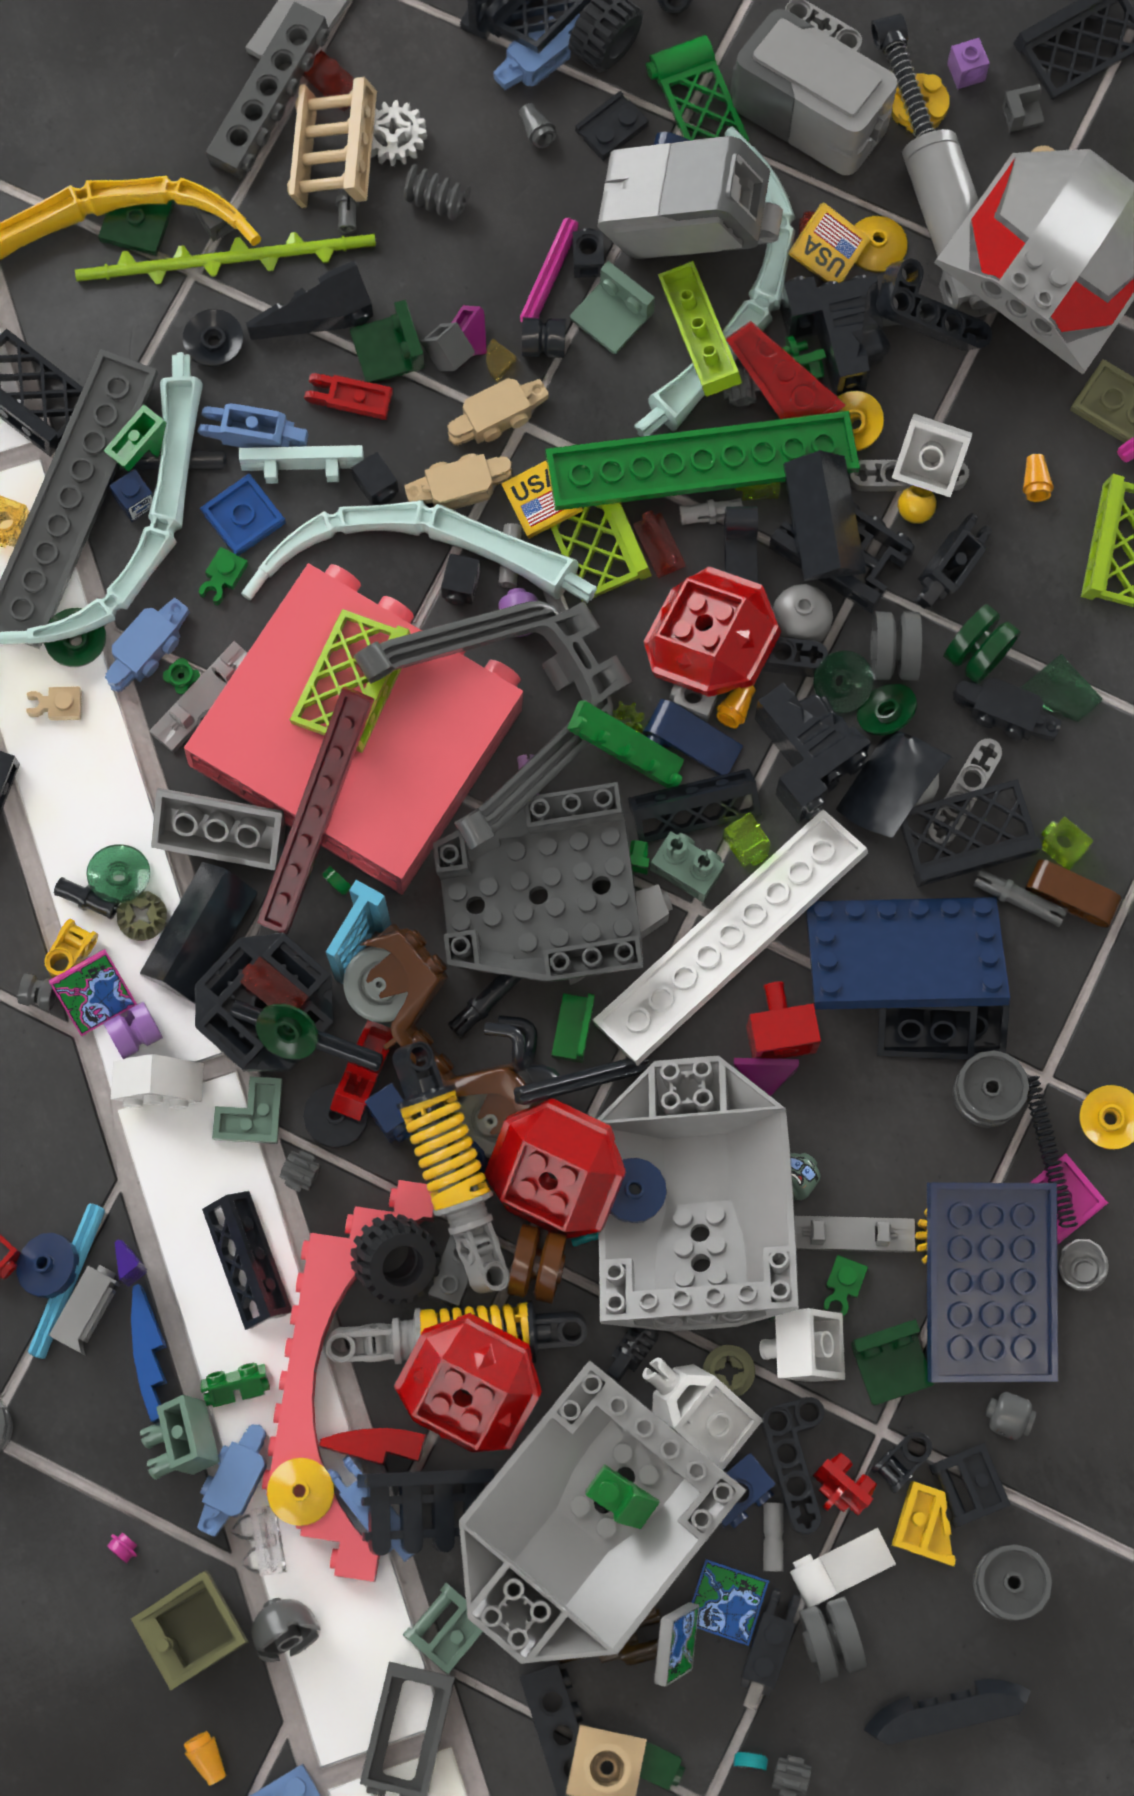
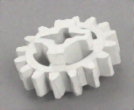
(407, 134)

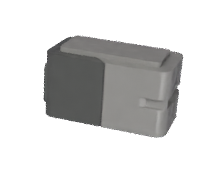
(813, 86)
(687, 199)

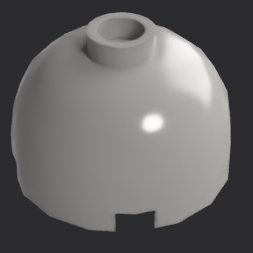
(803, 613)

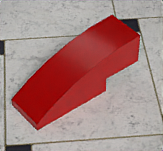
(360, 1081)
(376, 1443)

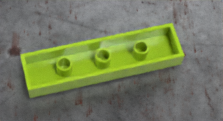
(699, 329)

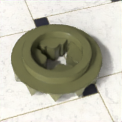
(142, 930)
(739, 1359)

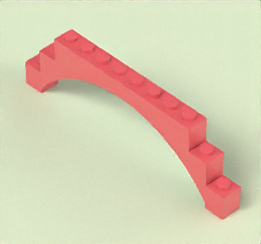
(321, 1291)

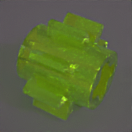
(629, 711)

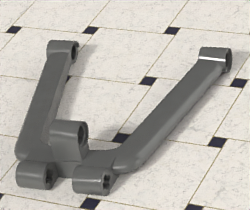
(570, 665)

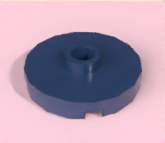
(652, 1192)
(60, 1267)

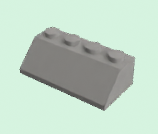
(218, 829)

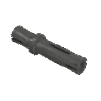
(1013, 894)

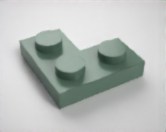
(258, 1121)

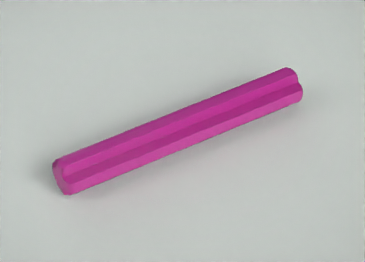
(550, 269)

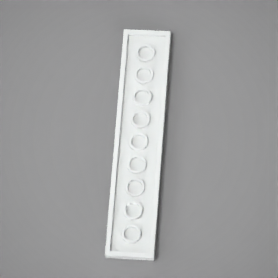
(730, 937)

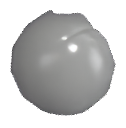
(1083, 1265)

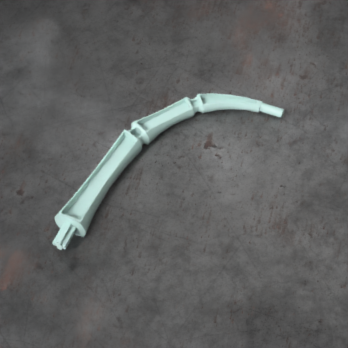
(678, 397)
(179, 409)
(540, 566)

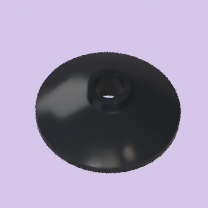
(213, 325)

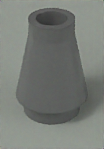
(537, 126)

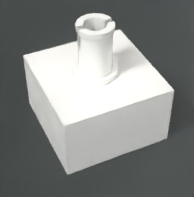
(932, 455)
(807, 1346)

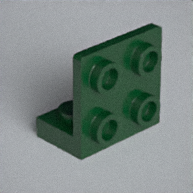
(388, 346)
(891, 1362)

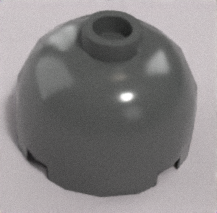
(283, 1627)

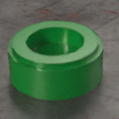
(336, 881)

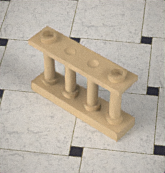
(356, 152)

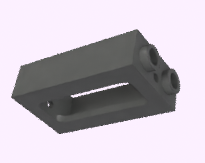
(372, 1774)

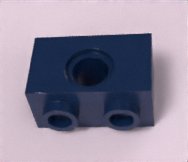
(386, 1115)
(758, 1484)

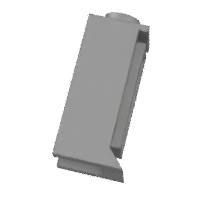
(85, 1308)

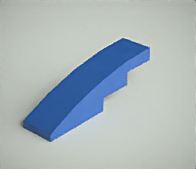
(146, 1342)

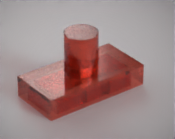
(329, 77)

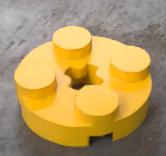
(936, 101)

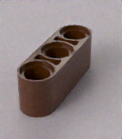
(1076, 893)

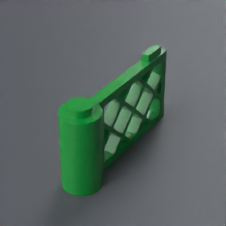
(684, 63)

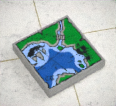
(676, 1644)

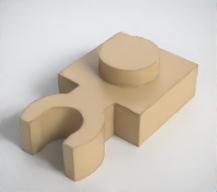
(61, 703)

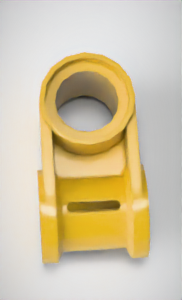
(72, 945)

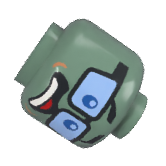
(804, 1175)

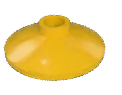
(876, 255)
(868, 410)
(1103, 1101)
(318, 1493)

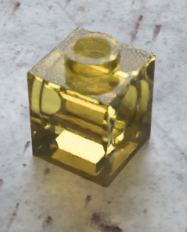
(18, 514)

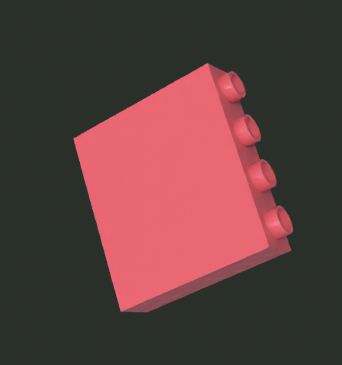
(418, 760)

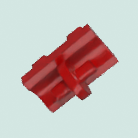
(841, 1489)

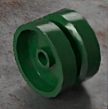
(978, 640)

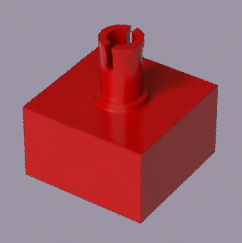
(782, 1030)

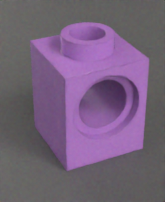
(968, 63)

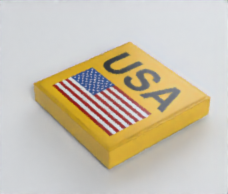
(829, 245)
(533, 500)

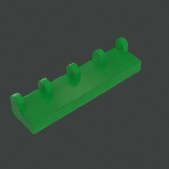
(626, 744)

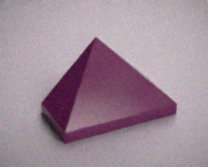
(472, 323)
(767, 1073)

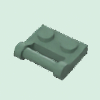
(454, 1637)

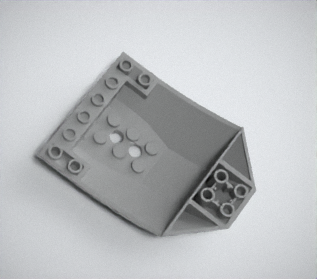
(723, 1170)
(551, 1569)

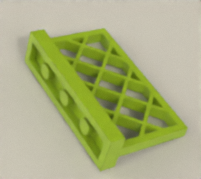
(624, 540)
(1103, 544)
(378, 690)

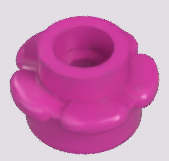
(122, 1547)

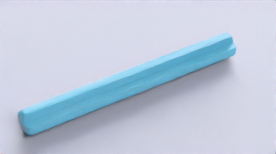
(82, 1241)

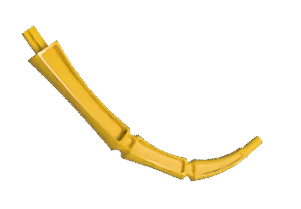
(104, 196)

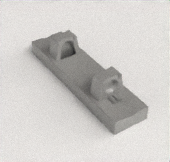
(182, 717)
(855, 1234)

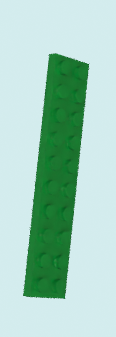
(692, 460)

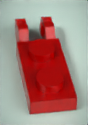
(351, 395)

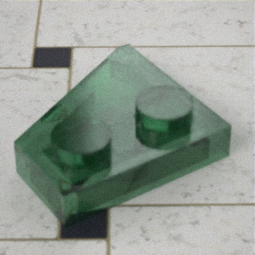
(1063, 690)

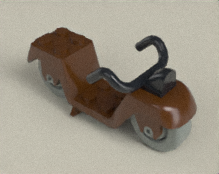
(397, 983)

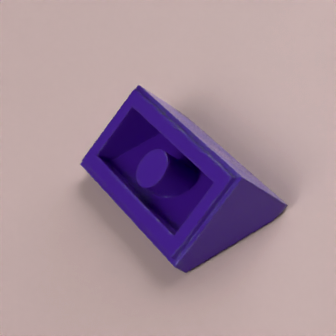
(129, 1266)

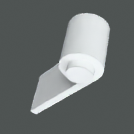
(841, 1567)

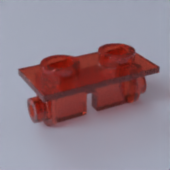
(659, 544)
(271, 985)

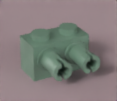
(687, 865)
(186, 1435)

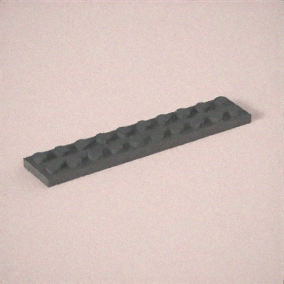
(71, 493)

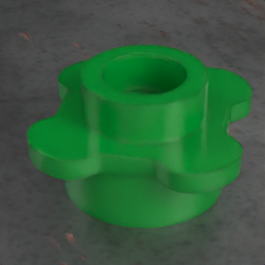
(179, 667)

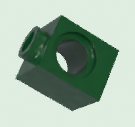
(661, 1767)

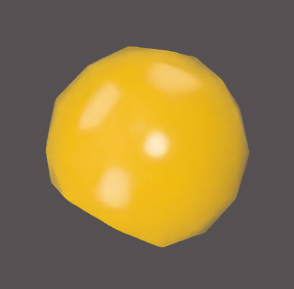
(916, 504)

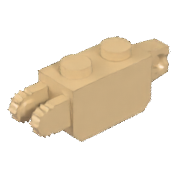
(496, 410)
(460, 482)

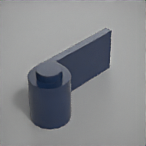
(679, 728)

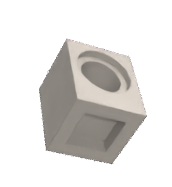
(701, 709)

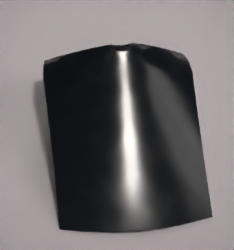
(892, 783)

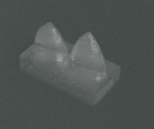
(264, 1529)

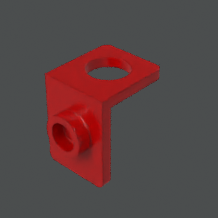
(7, 1264)

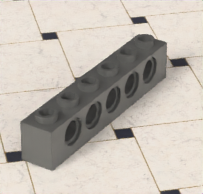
(297, 24)

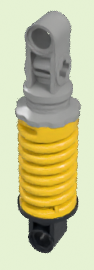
(452, 1165)
(399, 1338)

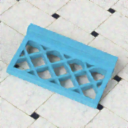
(365, 917)

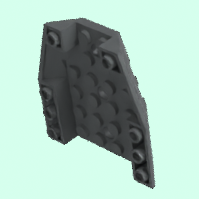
(553, 845)

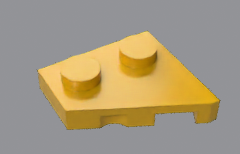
(924, 1524)

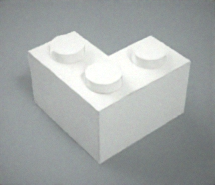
(156, 1080)

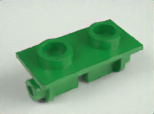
(246, 1379)

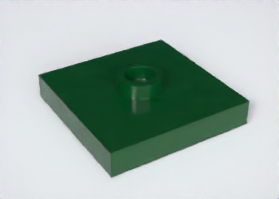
(137, 227)

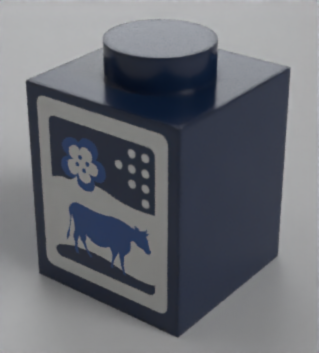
(132, 495)

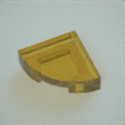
(498, 360)

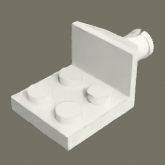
(701, 1410)

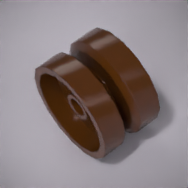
(543, 1264)

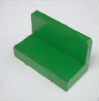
(573, 1027)

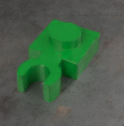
(224, 571)
(845, 1280)

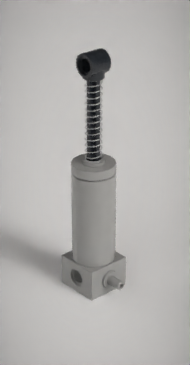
(933, 164)

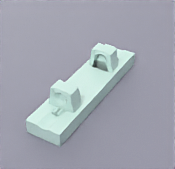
(300, 458)

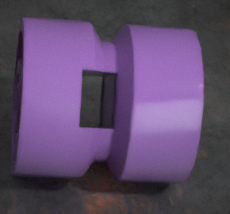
(133, 1030)

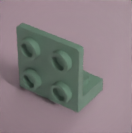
(614, 309)

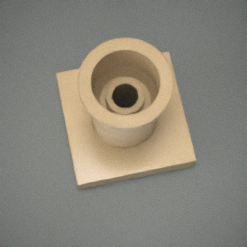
(600, 1745)

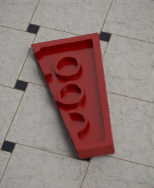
(780, 377)

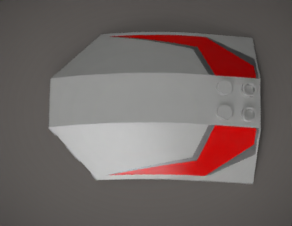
(1052, 249)

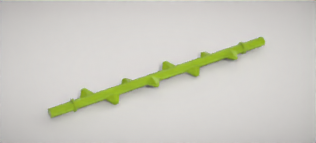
(212, 262)

